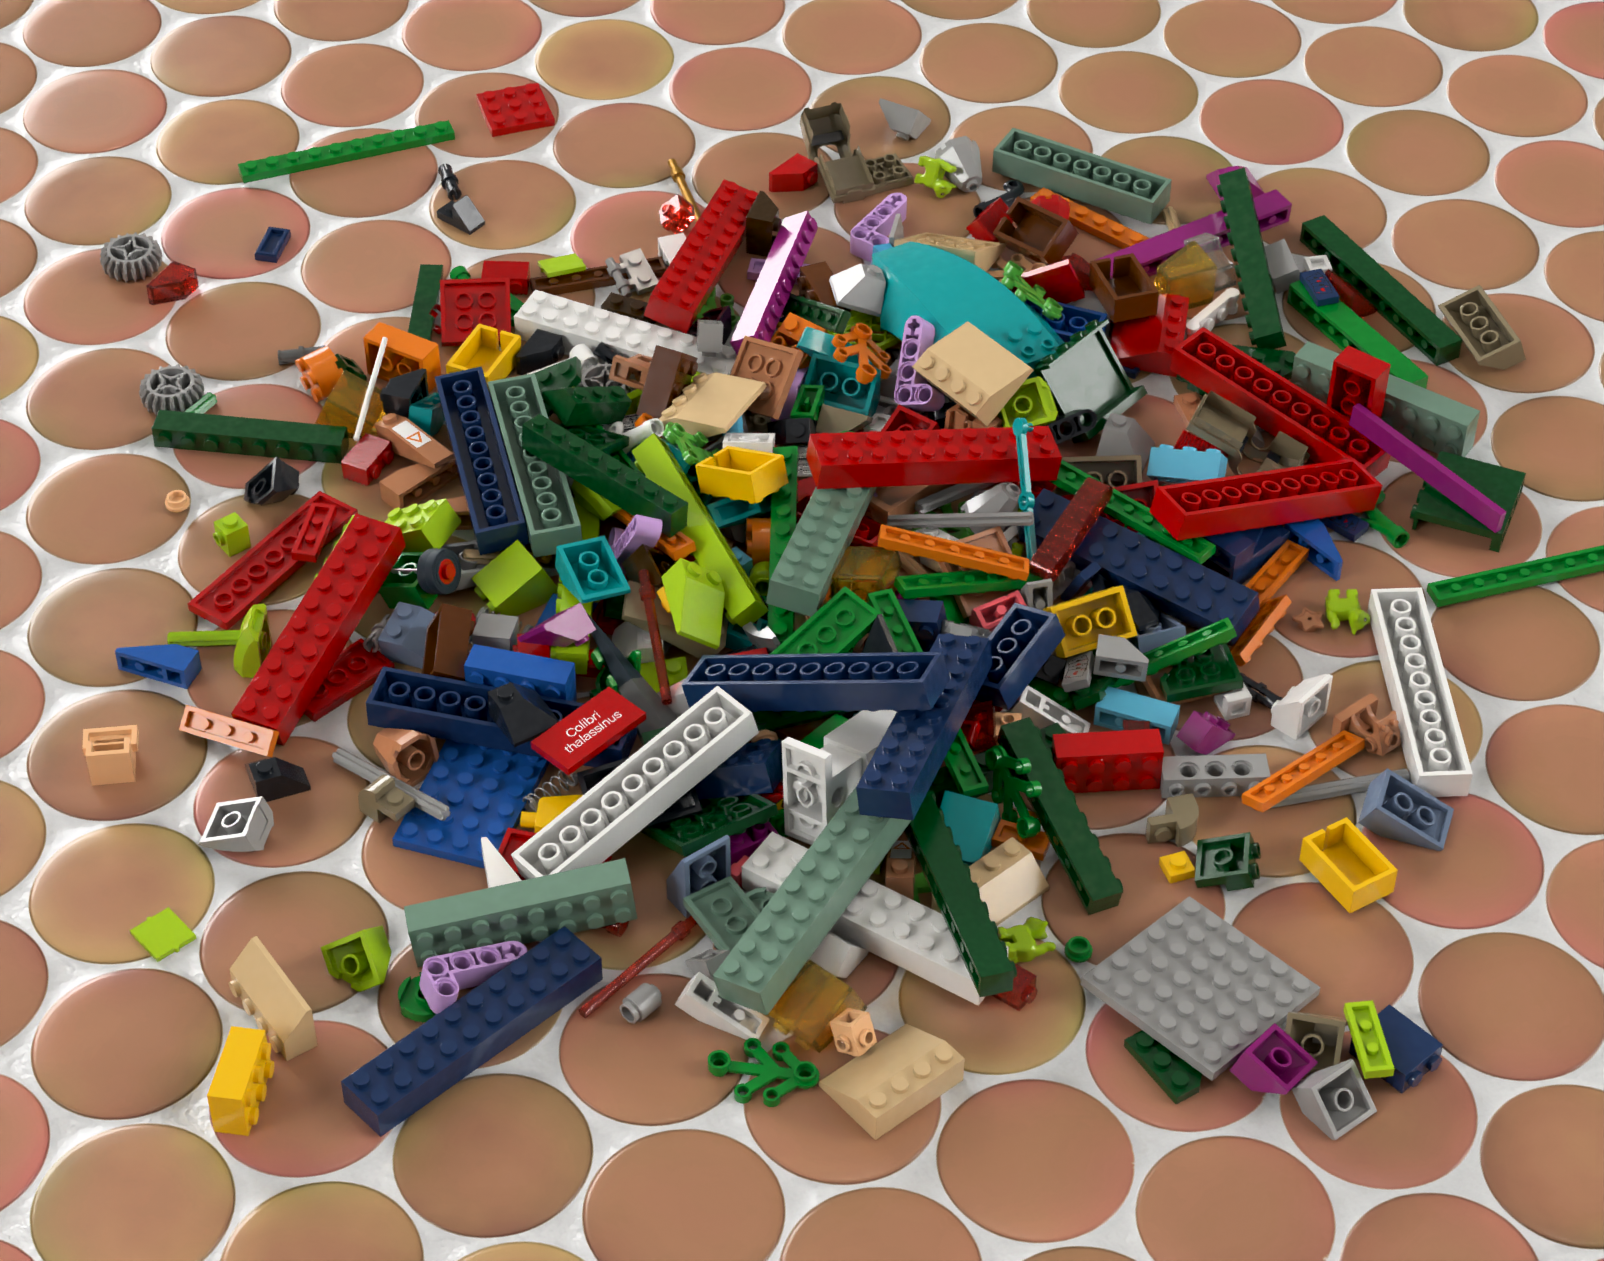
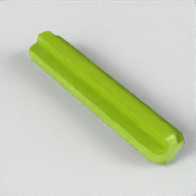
(204, 638)

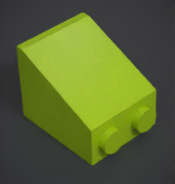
(514, 582)

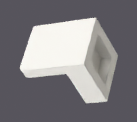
(1234, 703)

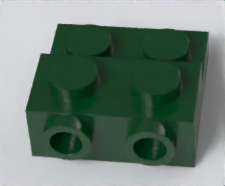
(1227, 861)

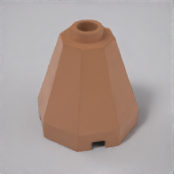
(406, 754)

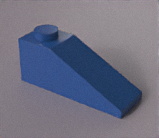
(1322, 550)
(163, 663)

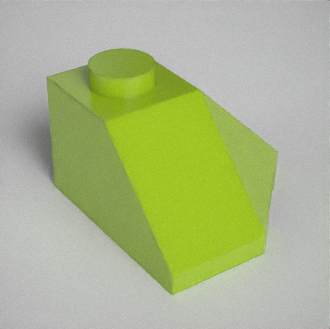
(359, 958)

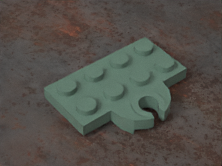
(726, 910)

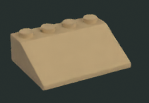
(977, 252)
(973, 371)
(712, 403)
(895, 1079)

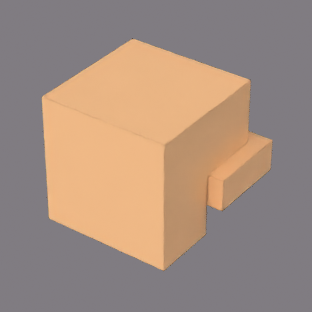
(111, 754)

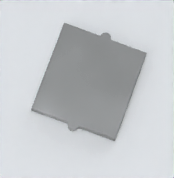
(897, 230)

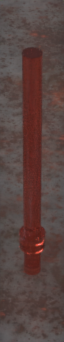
(647, 595)
(678, 932)

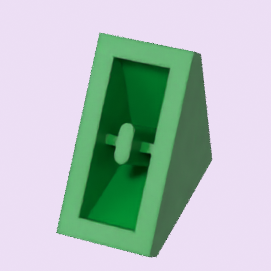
(808, 402)

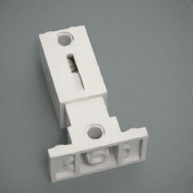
(822, 779)

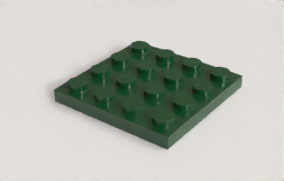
(719, 818)

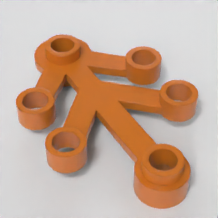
(862, 336)

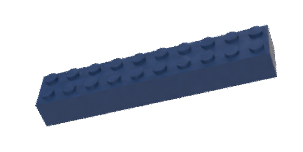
(481, 460)
(1163, 576)
(823, 681)
(460, 712)
(921, 739)
(471, 1031)

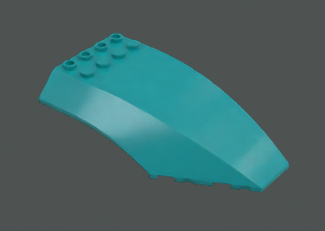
(954, 292)

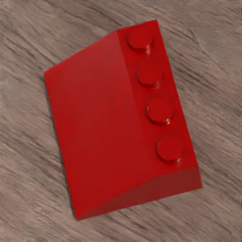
(1151, 340)

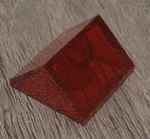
(1351, 296)

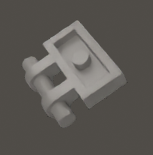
(637, 269)

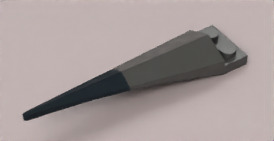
(633, 685)

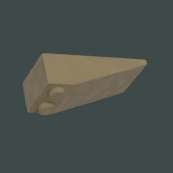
(635, 614)

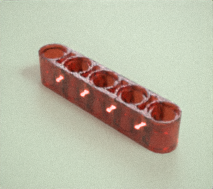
(1070, 529)

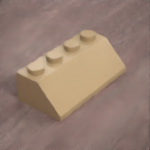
(1006, 880)
(272, 1001)

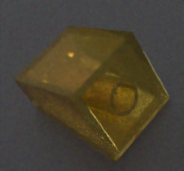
(1189, 275)
(346, 403)
(867, 570)
(811, 1004)

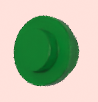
(1078, 949)

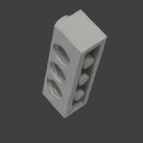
(1212, 774)

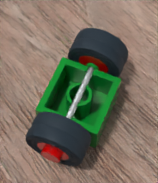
(421, 577)

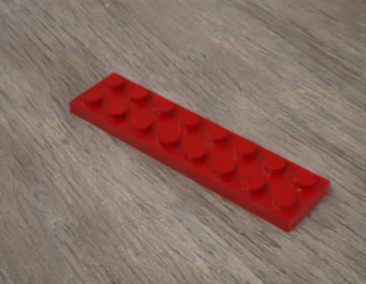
(262, 568)

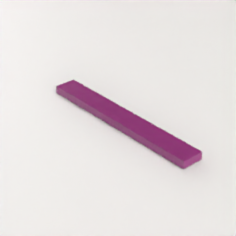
(1427, 468)

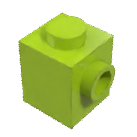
(231, 534)

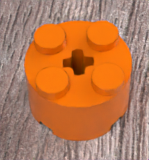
(319, 372)
(758, 539)

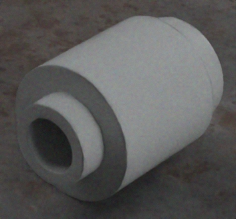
(641, 1003)

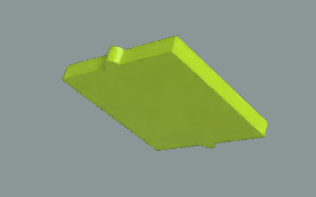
(561, 265)
(163, 934)

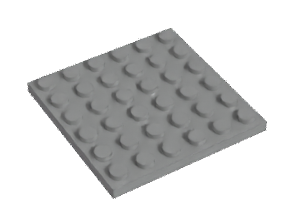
(1199, 987)

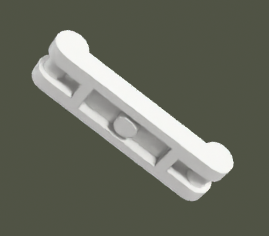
(1214, 312)

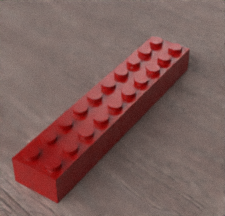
(702, 258)
(1275, 401)
(928, 457)
(1265, 499)
(321, 626)

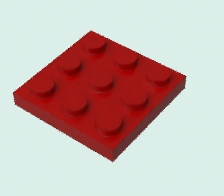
(515, 109)
(472, 303)

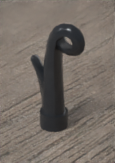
(1012, 187)

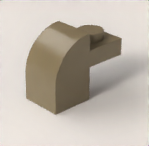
(384, 800)
(1177, 823)

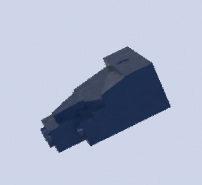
(1246, 551)

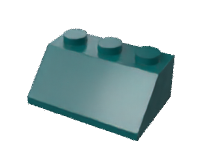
(841, 386)

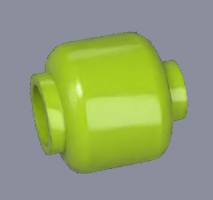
(760, 577)

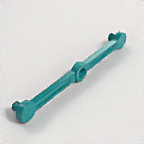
(1026, 498)

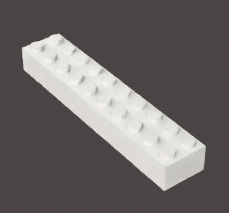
(622, 334)
(1419, 692)
(640, 788)
(876, 920)

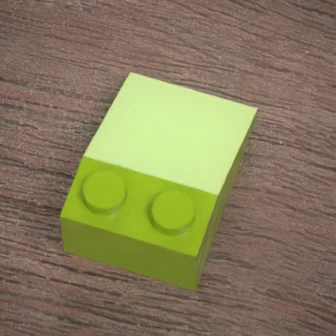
(695, 601)

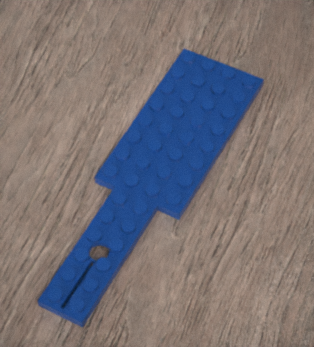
(482, 794)

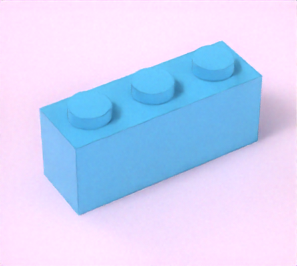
(1185, 465)
(1125, 705)

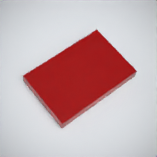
(1058, 281)

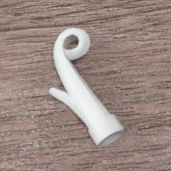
(639, 433)

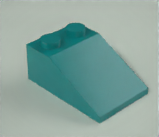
(590, 570)

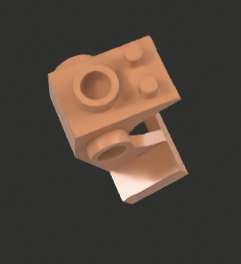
(623, 368)
(1361, 719)

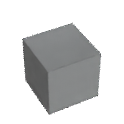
(496, 631)

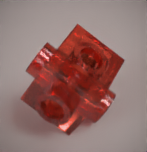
(677, 214)

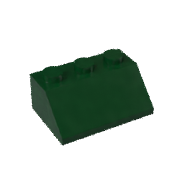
(588, 404)

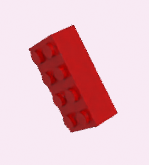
(1356, 380)
(1109, 760)

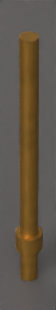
(679, 177)

